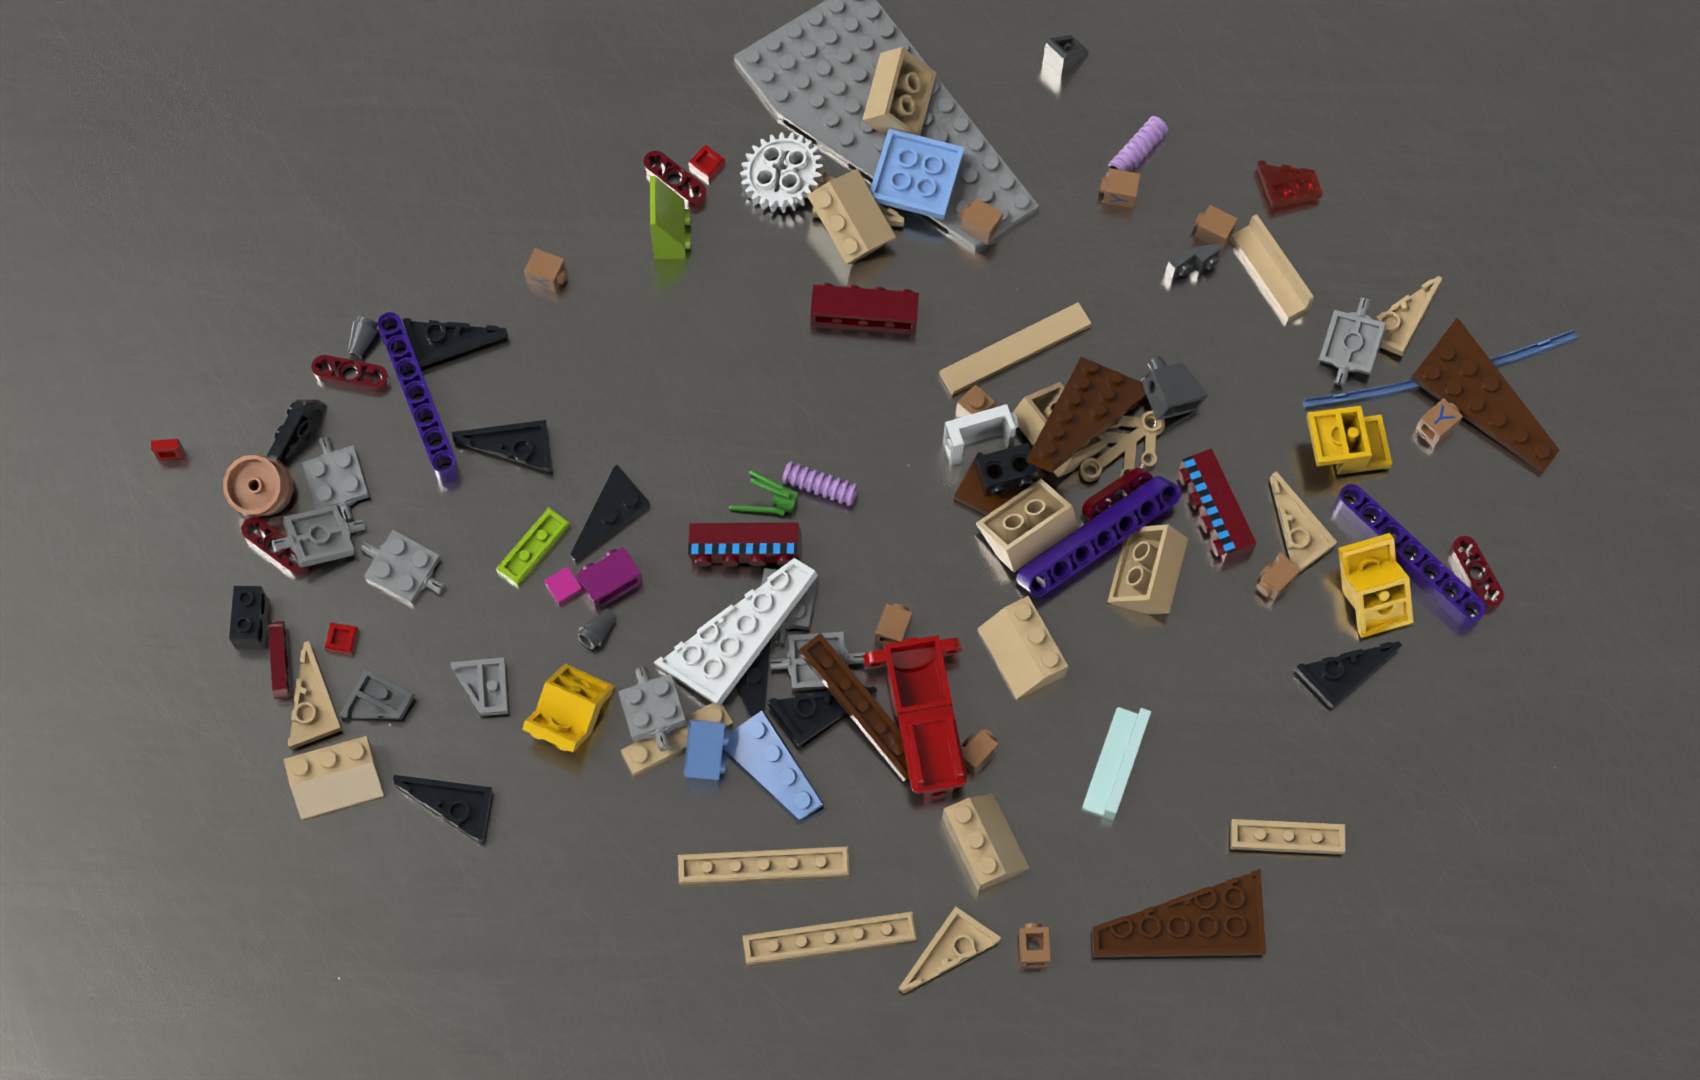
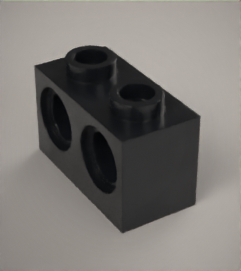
(1003, 463)
(248, 617)

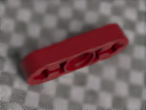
(670, 168)
(330, 377)
(1106, 495)
(256, 541)
(1461, 558)
(279, 659)

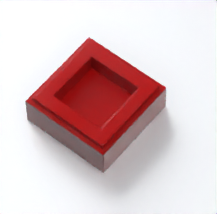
(706, 162)
(167, 449)
(341, 639)

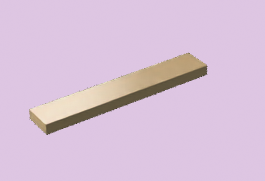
(1015, 348)
(763, 865)
(829, 938)

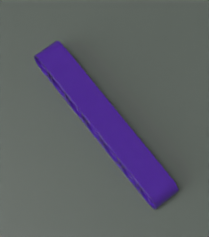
(419, 408)
(1087, 538)
(1423, 560)

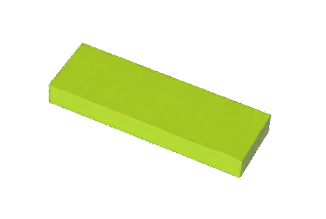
(533, 547)

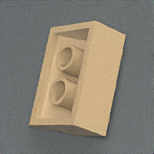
(899, 93)
(851, 216)
(1032, 416)
(1028, 525)
(1148, 570)
(1023, 648)
(334, 777)
(984, 841)

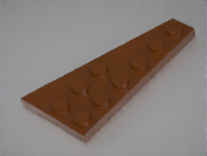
(1469, 379)
(1086, 409)
(1201, 923)

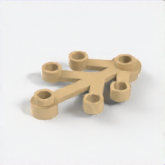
(1126, 443)

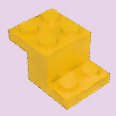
(1349, 440)
(1375, 585)
(568, 708)

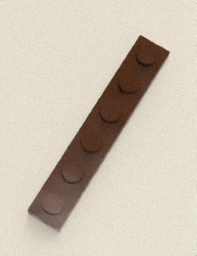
(856, 701)

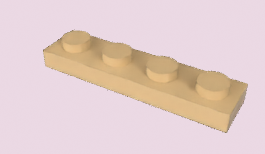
(645, 753)
(1287, 836)

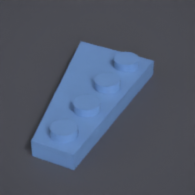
(768, 759)

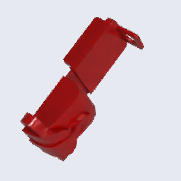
(924, 711)

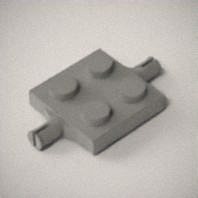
(1352, 342)
(336, 478)
(318, 535)
(402, 567)
(801, 614)
(801, 674)
(652, 708)

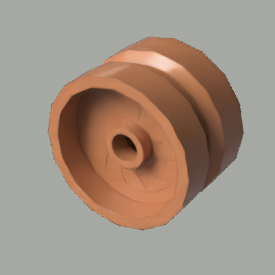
(242, 483)

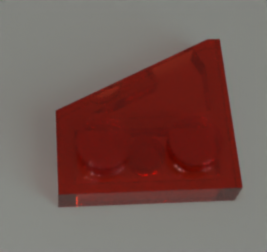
(1288, 185)

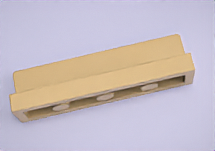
(1272, 269)

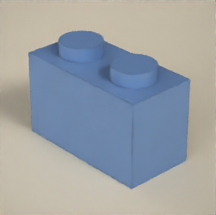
(704, 749)

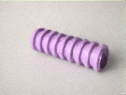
(1140, 145)
(820, 483)

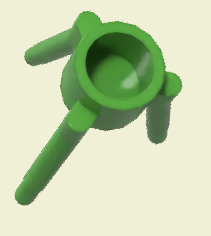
(783, 497)

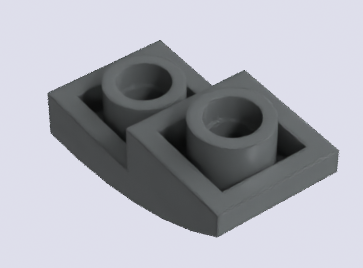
(1199, 258)

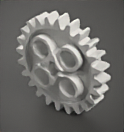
(761, 169)

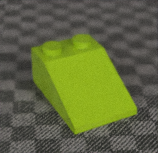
(668, 222)

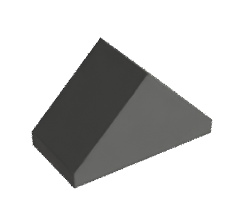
(1063, 53)

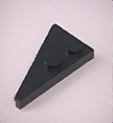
(443, 340)
(294, 427)
(518, 442)
(615, 507)
(1338, 676)
(754, 683)
(808, 714)
(458, 803)

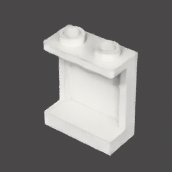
(978, 428)

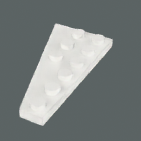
(734, 638)

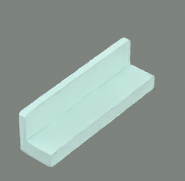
(1116, 762)

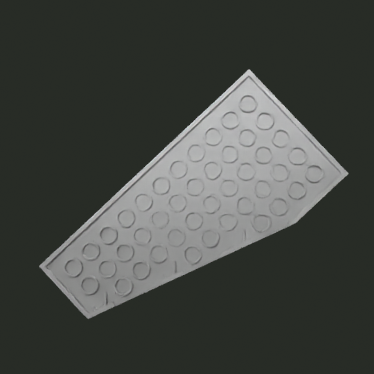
(820, 81)

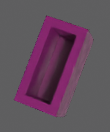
(609, 577)

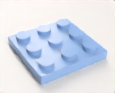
(916, 173)

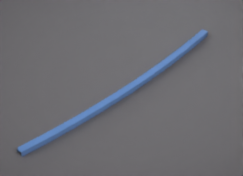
(1410, 385)

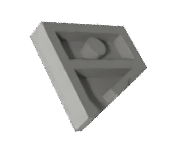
(484, 684)

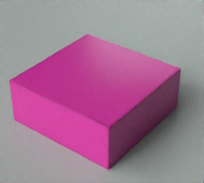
(563, 585)

